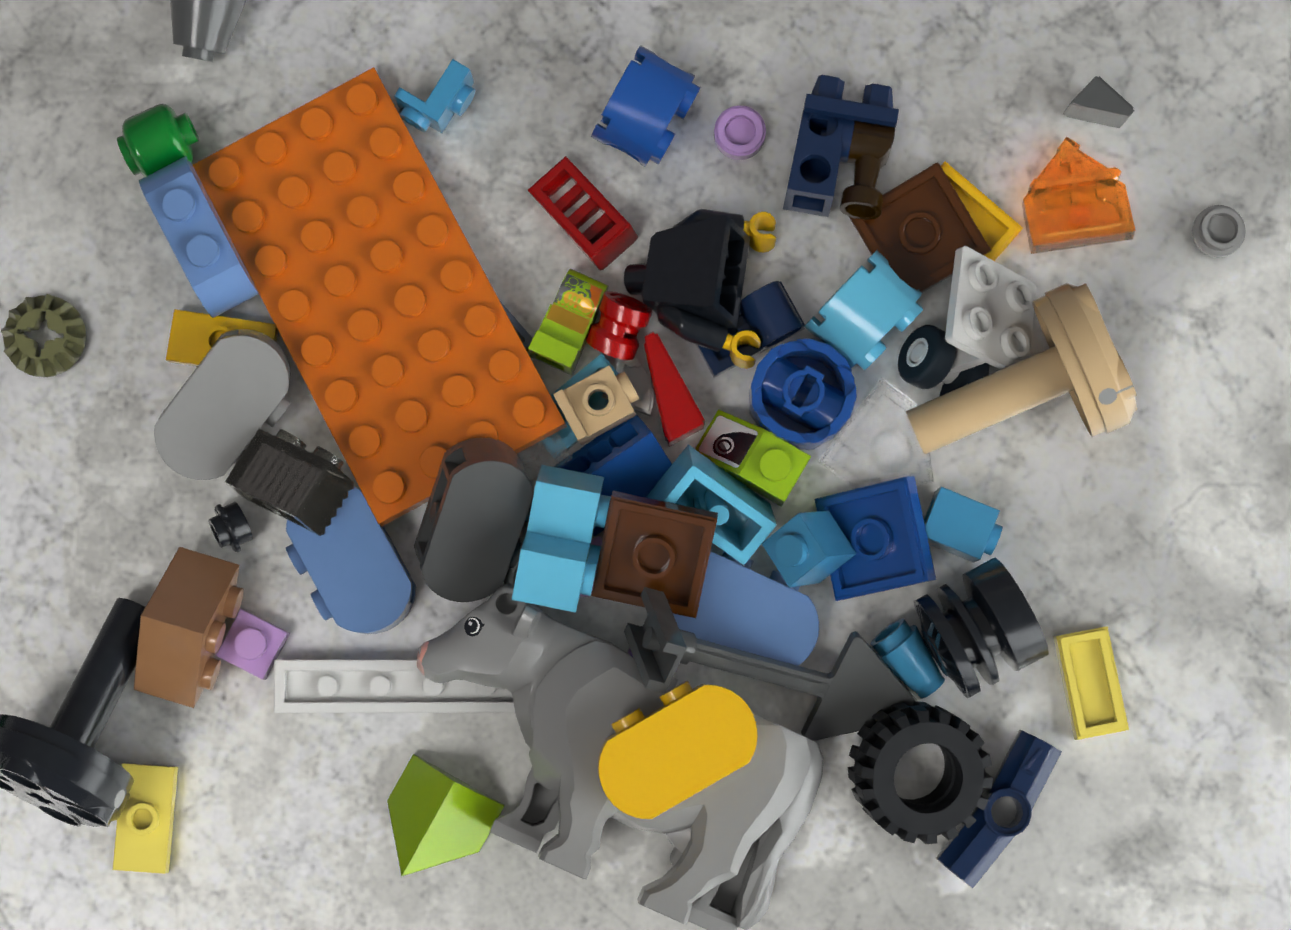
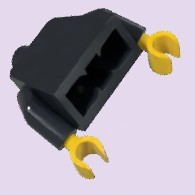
(699, 275)

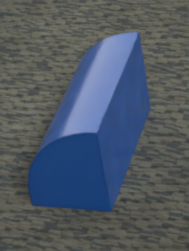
(626, 459)

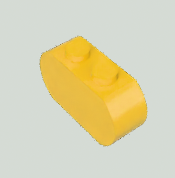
(676, 749)

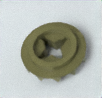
(58, 353)

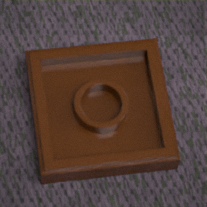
(922, 229)
(654, 548)

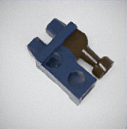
(844, 133)

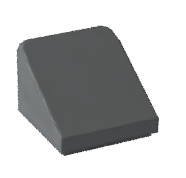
(1100, 105)

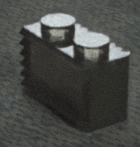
(291, 480)

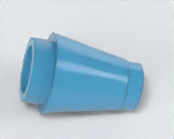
(908, 657)

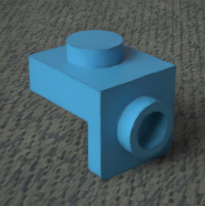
(449, 97)

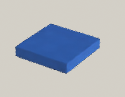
(886, 533)

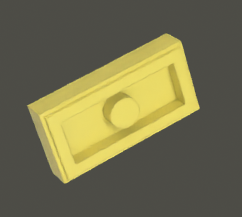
(147, 820)

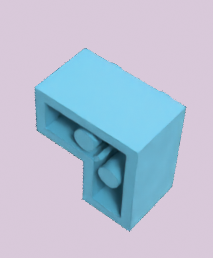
(742, 514)
(557, 548)

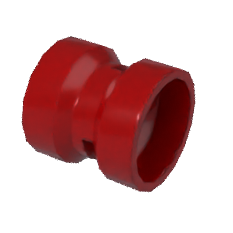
(619, 325)

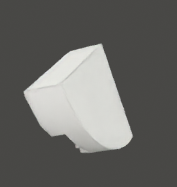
(640, 382)

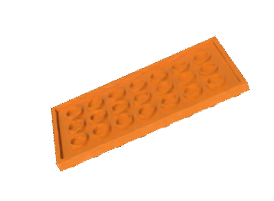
(376, 292)

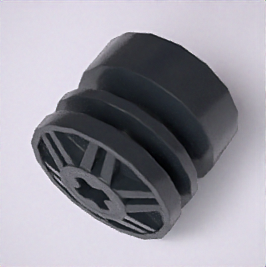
(986, 624)

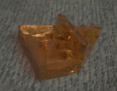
(1076, 203)

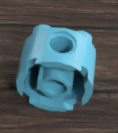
(865, 312)

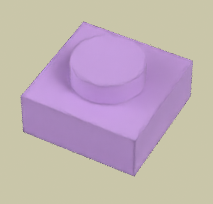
(253, 644)

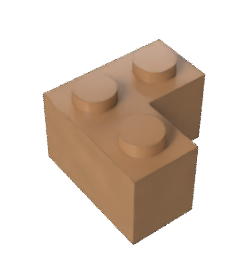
(186, 627)

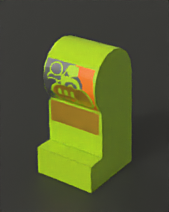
(568, 322)

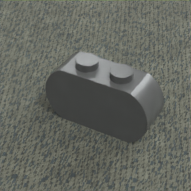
(474, 520)

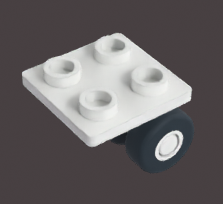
(985, 325)

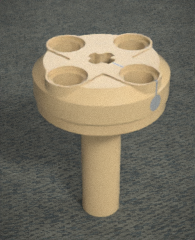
(1078, 362)

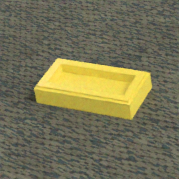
(1091, 683)

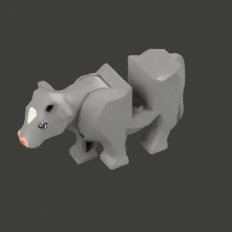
(565, 699)

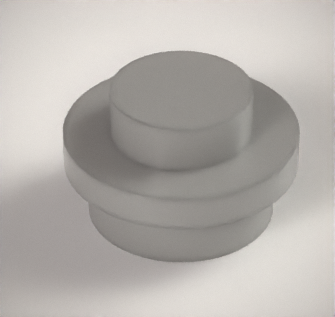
(1218, 231)

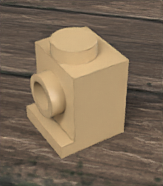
(591, 423)

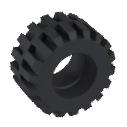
(952, 798)

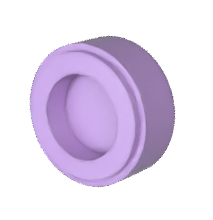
(739, 132)

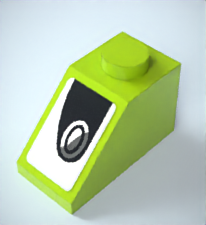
(753, 456)

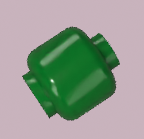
(156, 139)

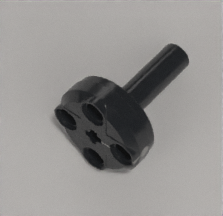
(58, 763)

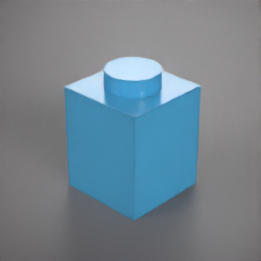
(961, 525)
(808, 548)

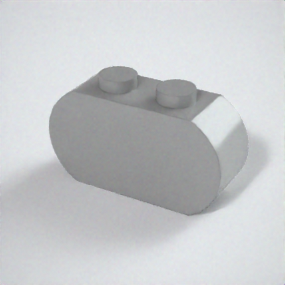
(224, 405)

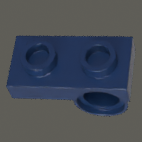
(769, 315)

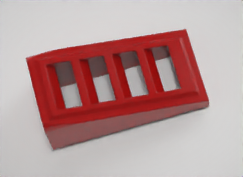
(612, 227)
(675, 404)

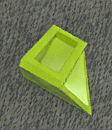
(437, 817)

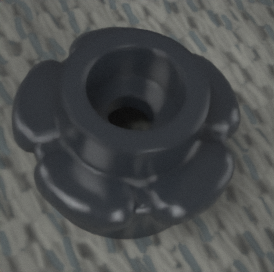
(230, 526)

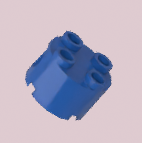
(645, 106)
(802, 393)

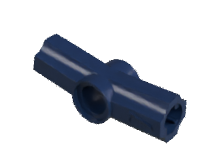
(1021, 779)

